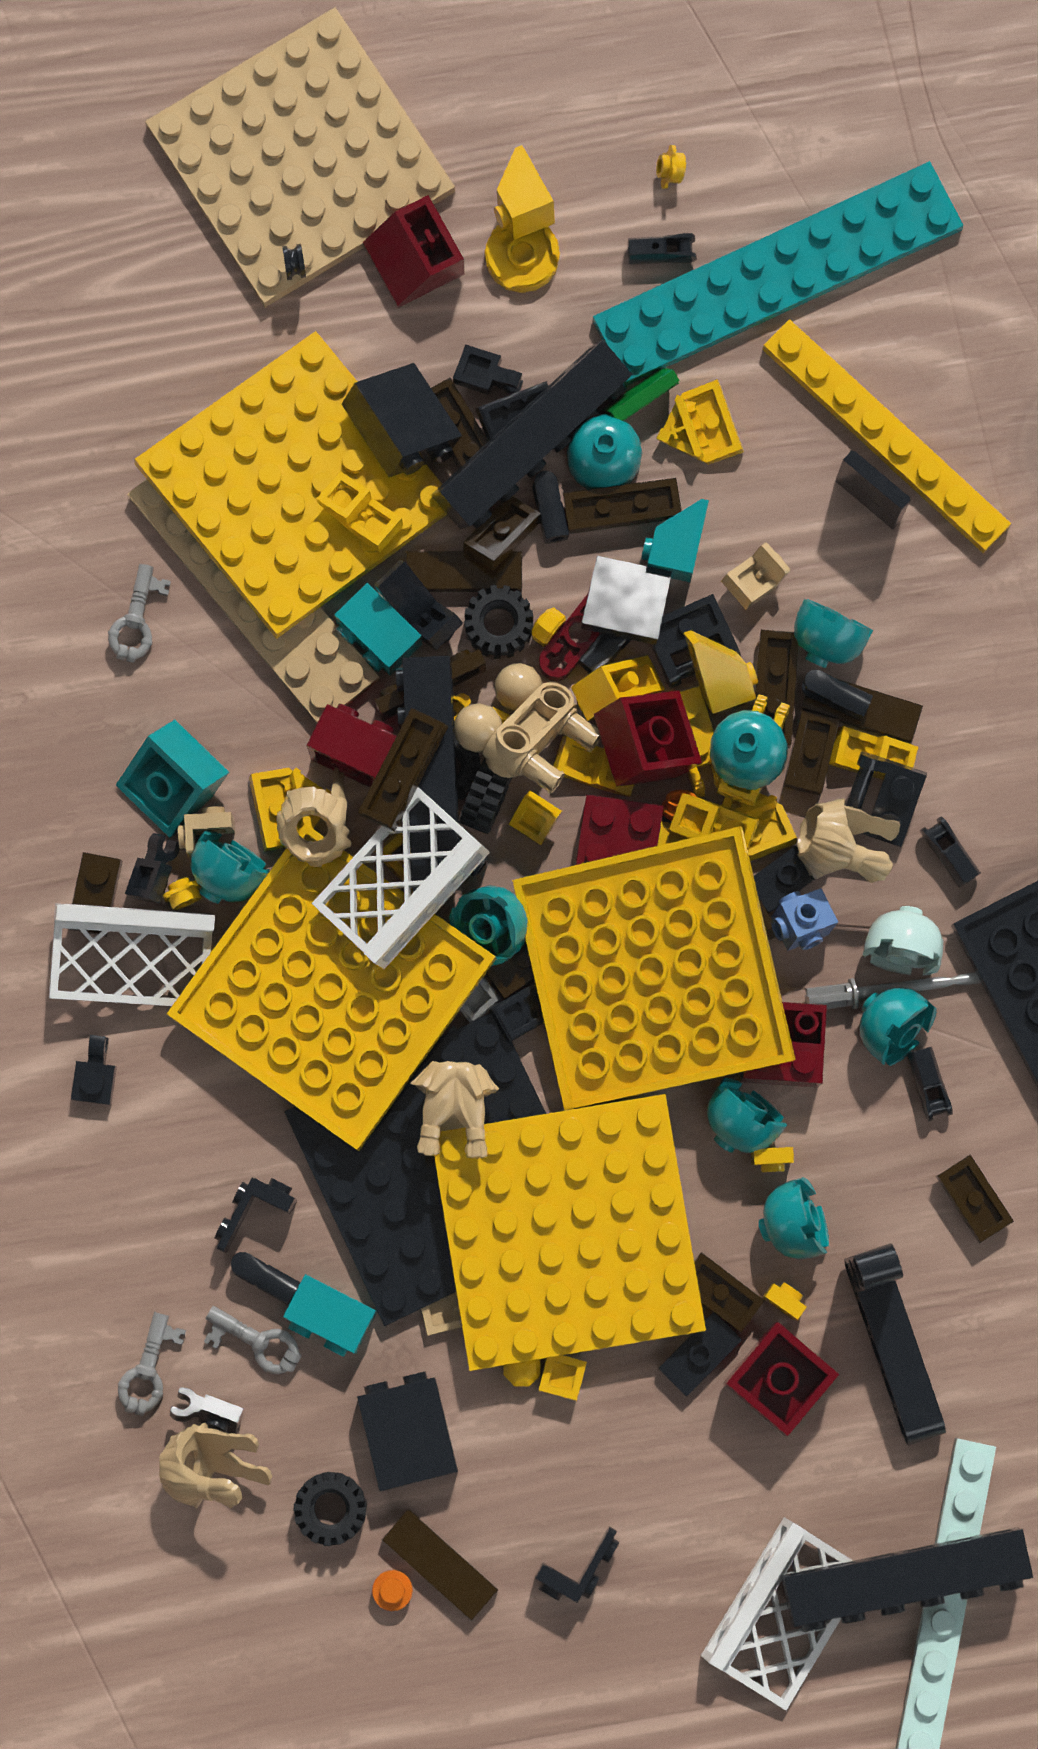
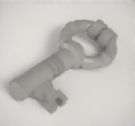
(134, 619)
(257, 1340)
(146, 1369)

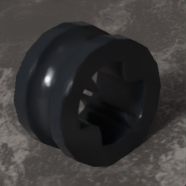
(294, 261)

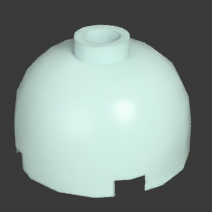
(904, 942)

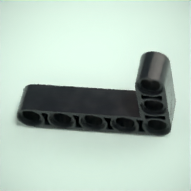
(894, 1343)

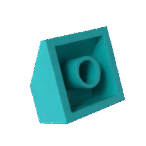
(171, 777)

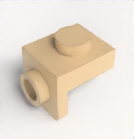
(756, 576)
(210, 819)

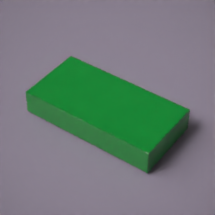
(642, 394)

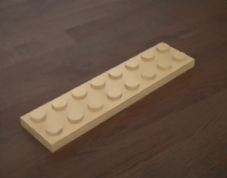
(307, 659)

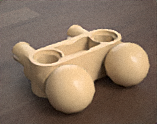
(538, 718)

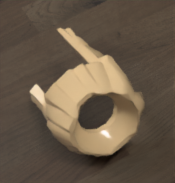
(319, 803)
(829, 844)
(452, 1102)
(205, 1453)

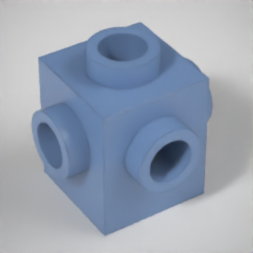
(803, 919)

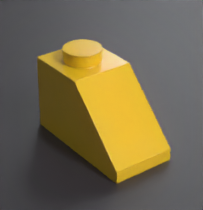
(523, 198)
(720, 673)
(616, 681)

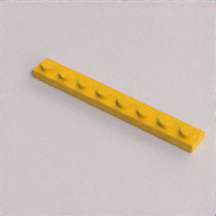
(886, 436)

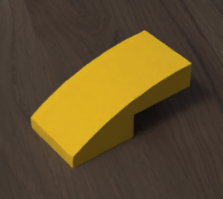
(359, 512)
(851, 742)
(587, 767)
(701, 817)

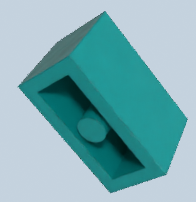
(377, 630)
(329, 1315)

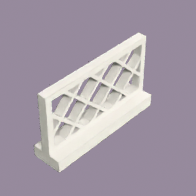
(425, 899)
(129, 921)
(751, 1604)

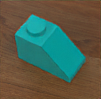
(677, 542)

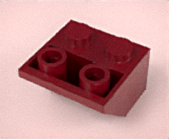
(414, 252)
(807, 1035)

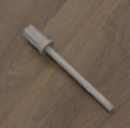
(848, 993)

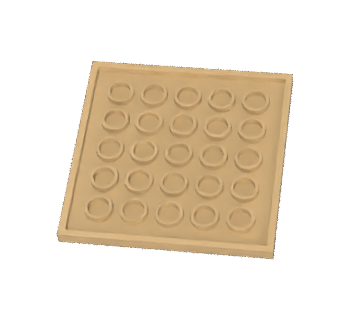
(298, 153)

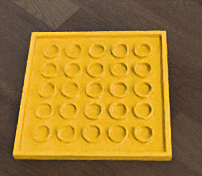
(251, 477)
(654, 969)
(313, 1011)
(569, 1233)

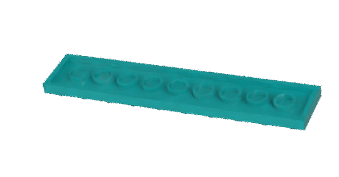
(779, 272)

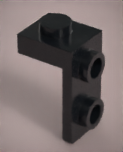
(417, 606)
(274, 1193)
(557, 1584)

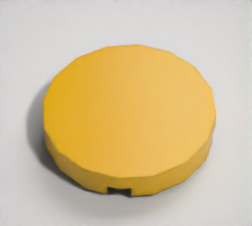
(523, 262)

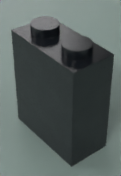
(401, 420)
(407, 1431)

